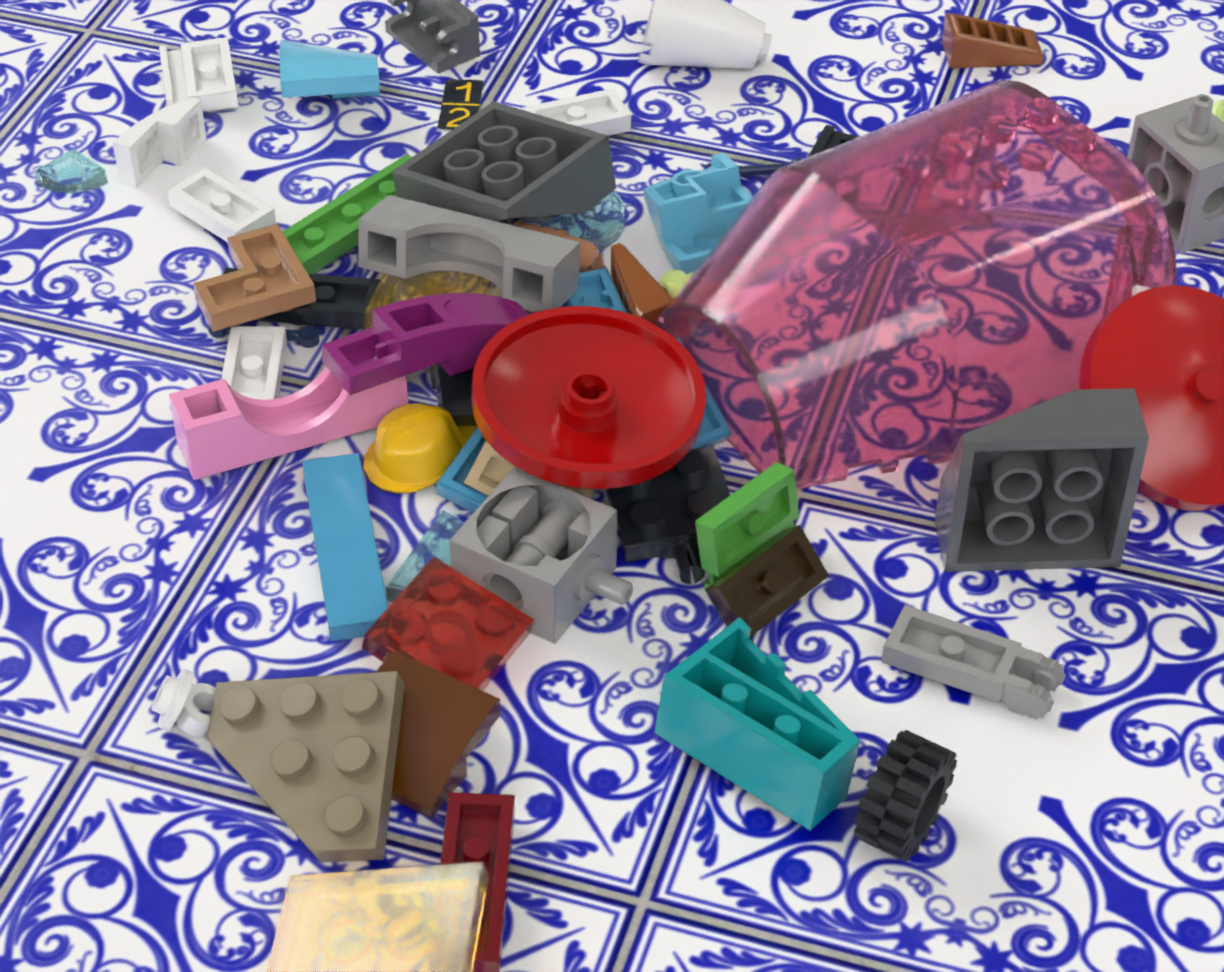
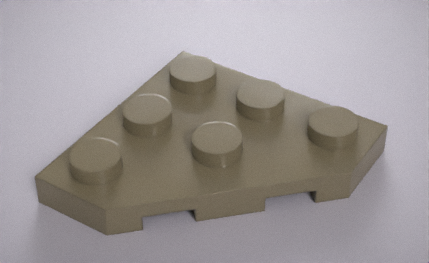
(317, 754)

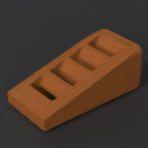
(986, 43)
(636, 286)

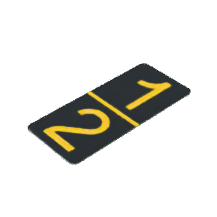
(459, 102)

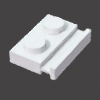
(202, 72)

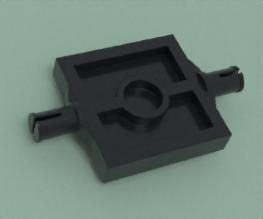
(661, 513)

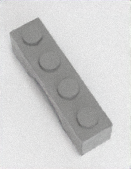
(419, 238)

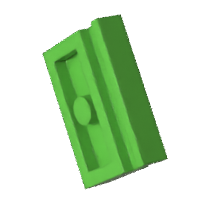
(747, 520)

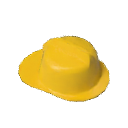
(414, 448)

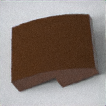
(436, 733)

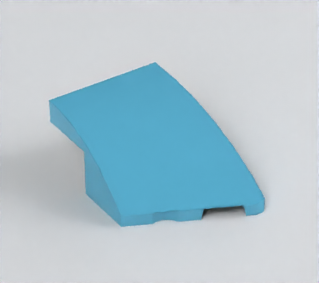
(326, 71)
(696, 210)

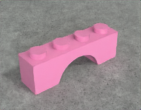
(228, 430)

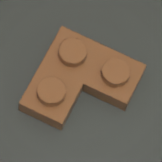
(266, 281)

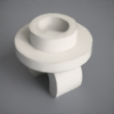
(177, 703)

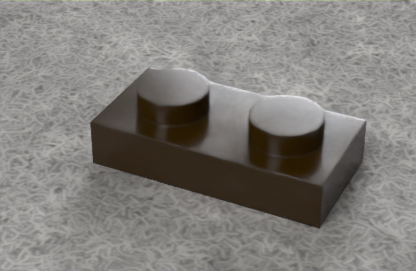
(768, 580)

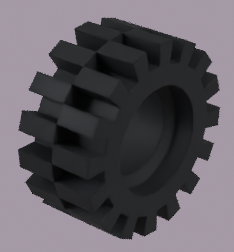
(905, 795)

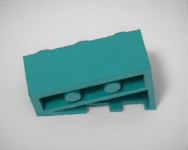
(757, 728)

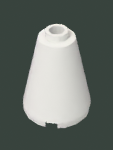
(703, 35)

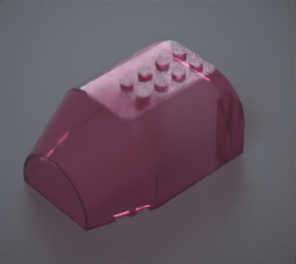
(918, 283)

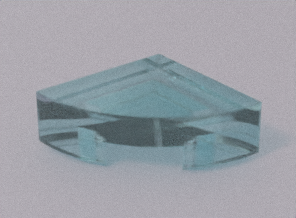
(71, 174)

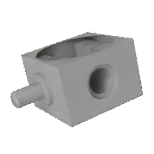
(1183, 162)
(541, 551)

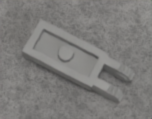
(973, 661)

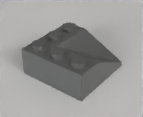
(510, 167)
(1045, 486)

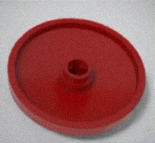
(1173, 356)
(588, 397)

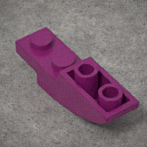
(418, 335)

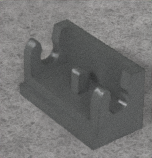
(436, 32)

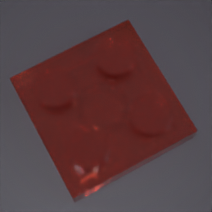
(450, 626)

